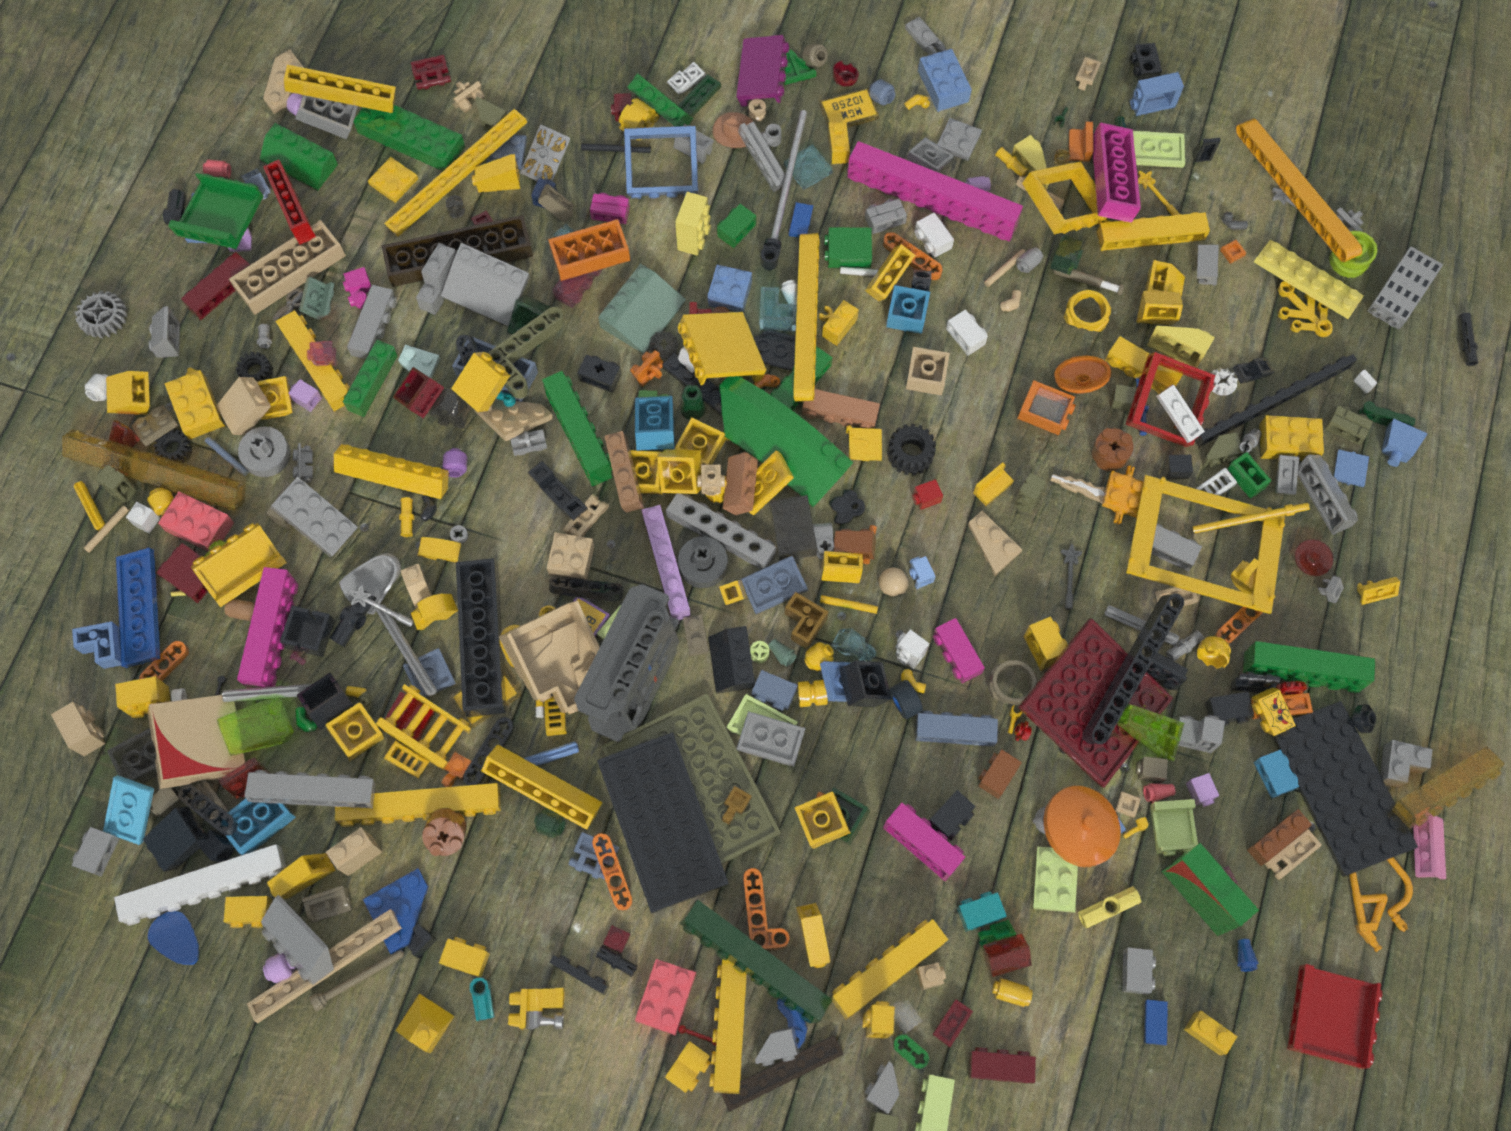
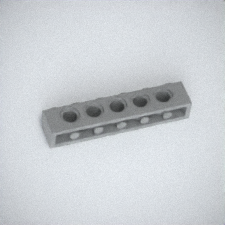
(759, 558)

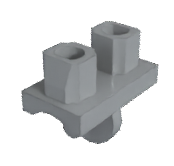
(1350, 219)
(528, 442)

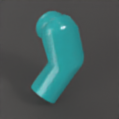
(507, 398)

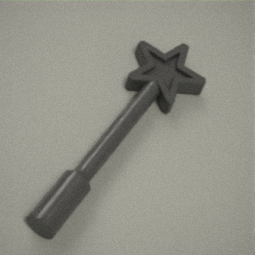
(1071, 557)

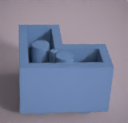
(102, 640)

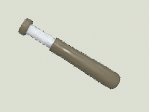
(1091, 280)

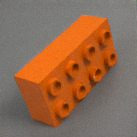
(589, 249)

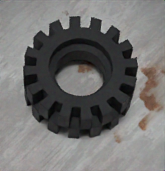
(249, 361)
(168, 438)

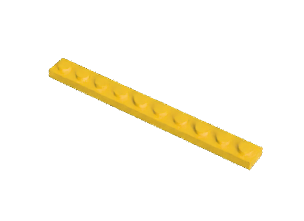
(455, 172)

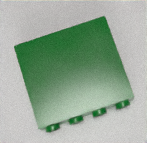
(218, 211)

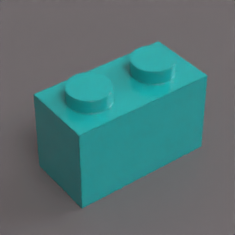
(981, 911)

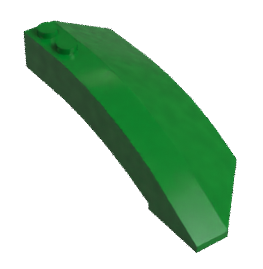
(765, 425)

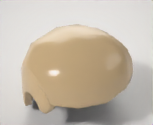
(893, 582)

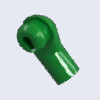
(302, 722)

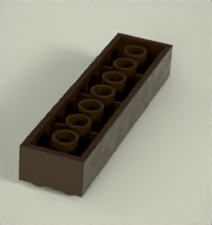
(501, 239)

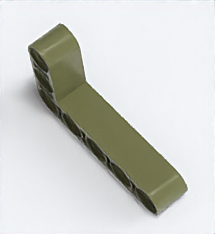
(523, 347)

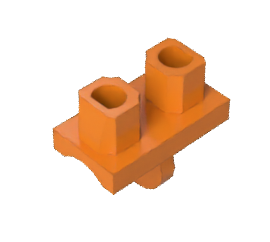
(650, 368)

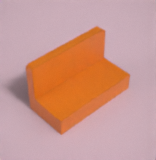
(1081, 143)

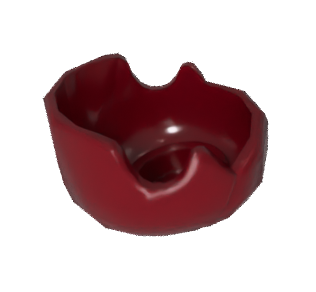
(845, 74)

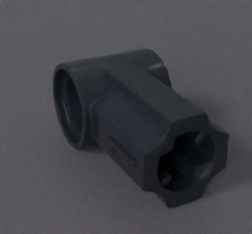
(175, 206)

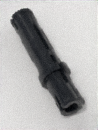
(1468, 339)

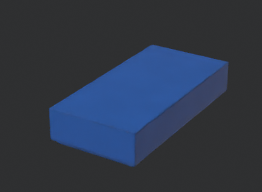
(801, 219)
(1155, 1022)

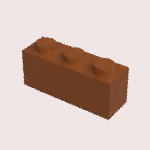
(1279, 837)

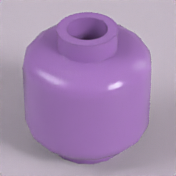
(455, 462)

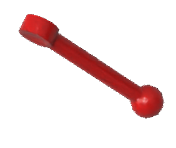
(682, 1029)

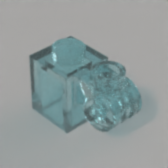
(853, 644)

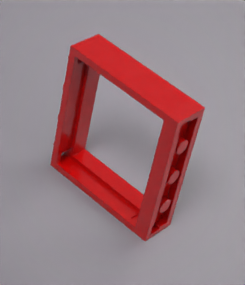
(1144, 386)

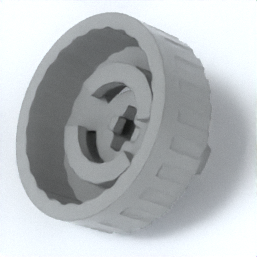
(258, 444)

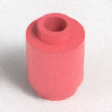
(217, 168)

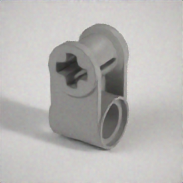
(824, 538)

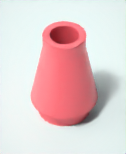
(1156, 792)

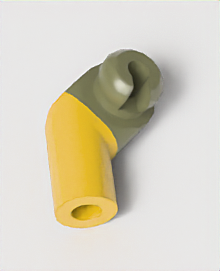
(360, 693)

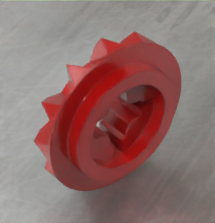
(1290, 688)

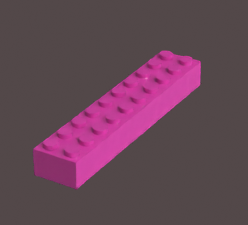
(934, 191)

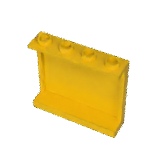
(721, 346)

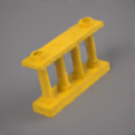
(422, 747)

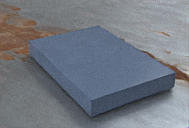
(774, 584)

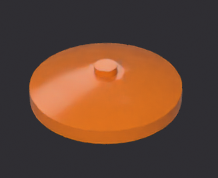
(1082, 826)

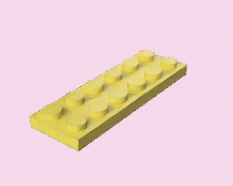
(1309, 279)

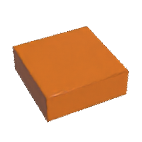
(1233, 251)

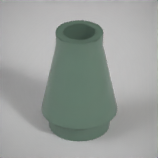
(783, 653)

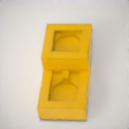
(439, 548)

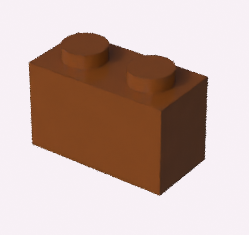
(856, 542)
(999, 774)

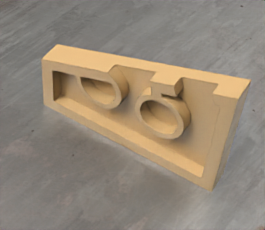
(994, 542)

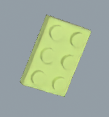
(1159, 149)
(753, 705)
(1054, 882)

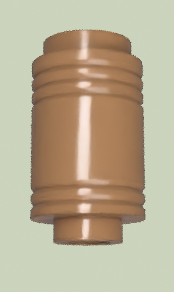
(239, 609)

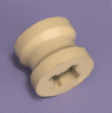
(759, 114)

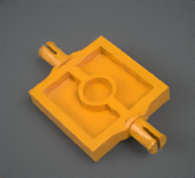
(1123, 494)

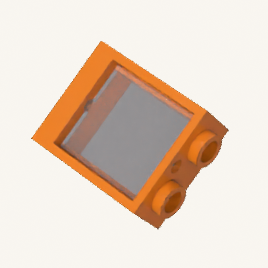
(1048, 408)

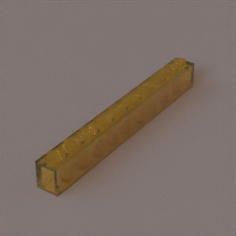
(154, 469)

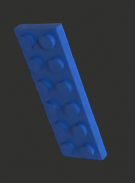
(137, 608)

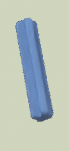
(553, 754)

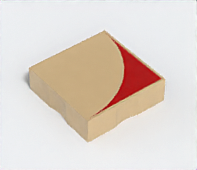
(190, 741)

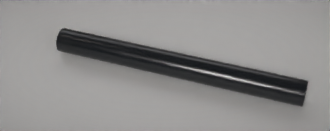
(614, 148)

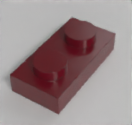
(952, 1023)

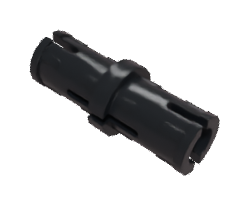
(616, 961)

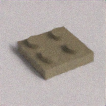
(154, 425)

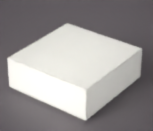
(1365, 381)

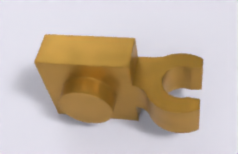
(737, 802)

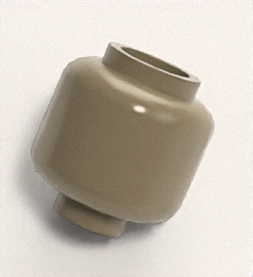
(815, 55)

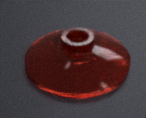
(1319, 552)

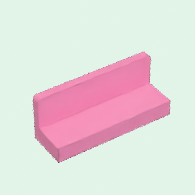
(1431, 849)

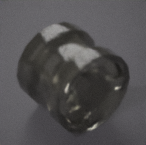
(455, 206)

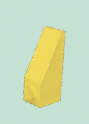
(1030, 155)

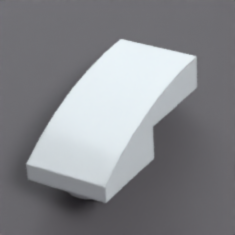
(687, 79)

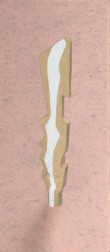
(1080, 486)

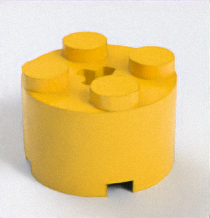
(638, 116)

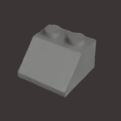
(164, 334)

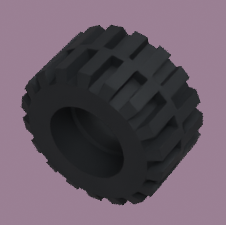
(915, 436)

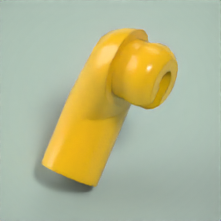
(907, 675)

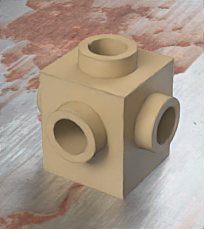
(711, 479)

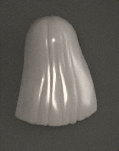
(375, 576)

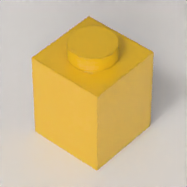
(733, 592)

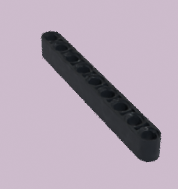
(1126, 673)

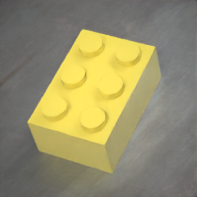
(692, 223)

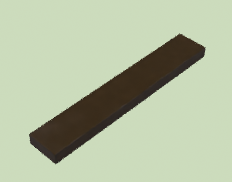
(783, 1072)

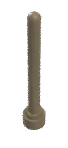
(319, 1000)

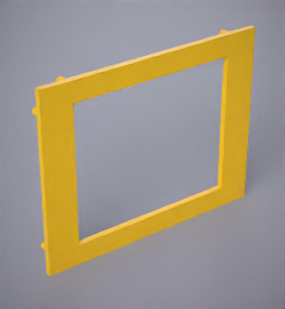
(1144, 535)

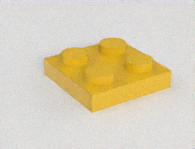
(393, 179)

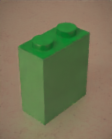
(849, 247)

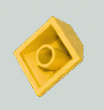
(424, 1023)

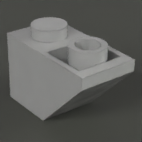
(779, 1045)
(885, 1089)

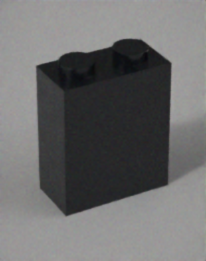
(175, 838)

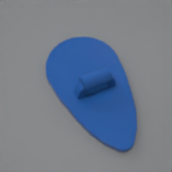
(174, 938)

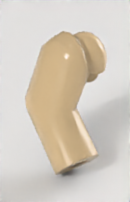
(1013, 303)

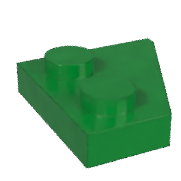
(797, 69)

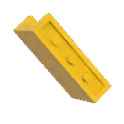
(237, 564)

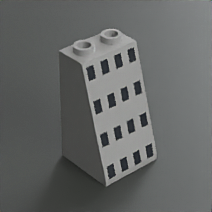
(1405, 288)

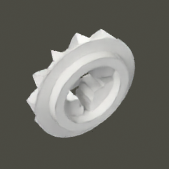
(1231, 383)

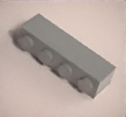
(372, 321)

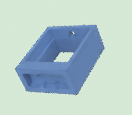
(1156, 94)

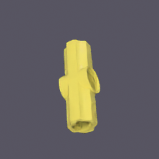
(1120, 902)

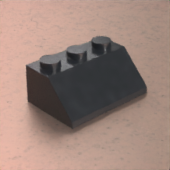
(731, 660)

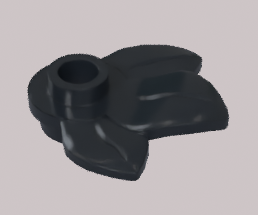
(844, 506)

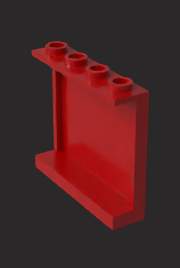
(1334, 1017)

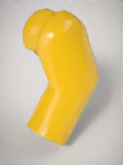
(917, 99)

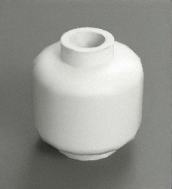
(96, 387)

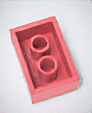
(195, 521)
(665, 997)

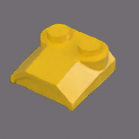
(278, 396)

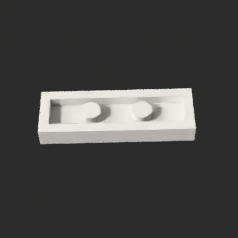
(1180, 413)

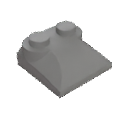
(929, 155)

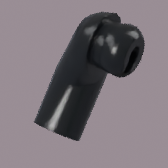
(430, 508)

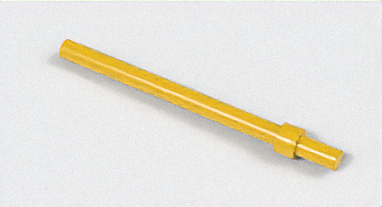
(1287, 510)

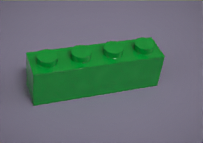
(659, 102)
(370, 378)
(785, 392)

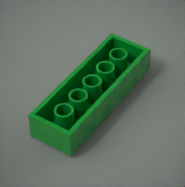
(411, 135)
(578, 428)
(1311, 666)

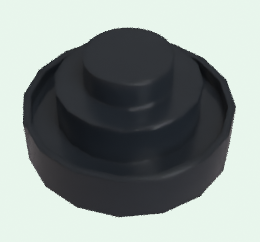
(1364, 718)

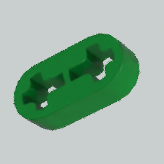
(914, 1048)

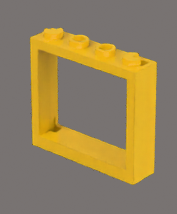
(1077, 173)

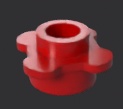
(1023, 731)

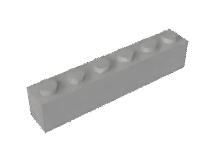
(310, 790)

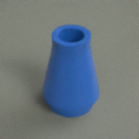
(1246, 957)

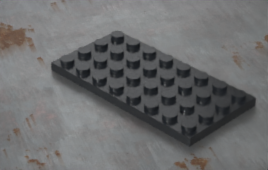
(1344, 790)
(662, 823)

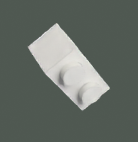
(933, 235)
(967, 332)

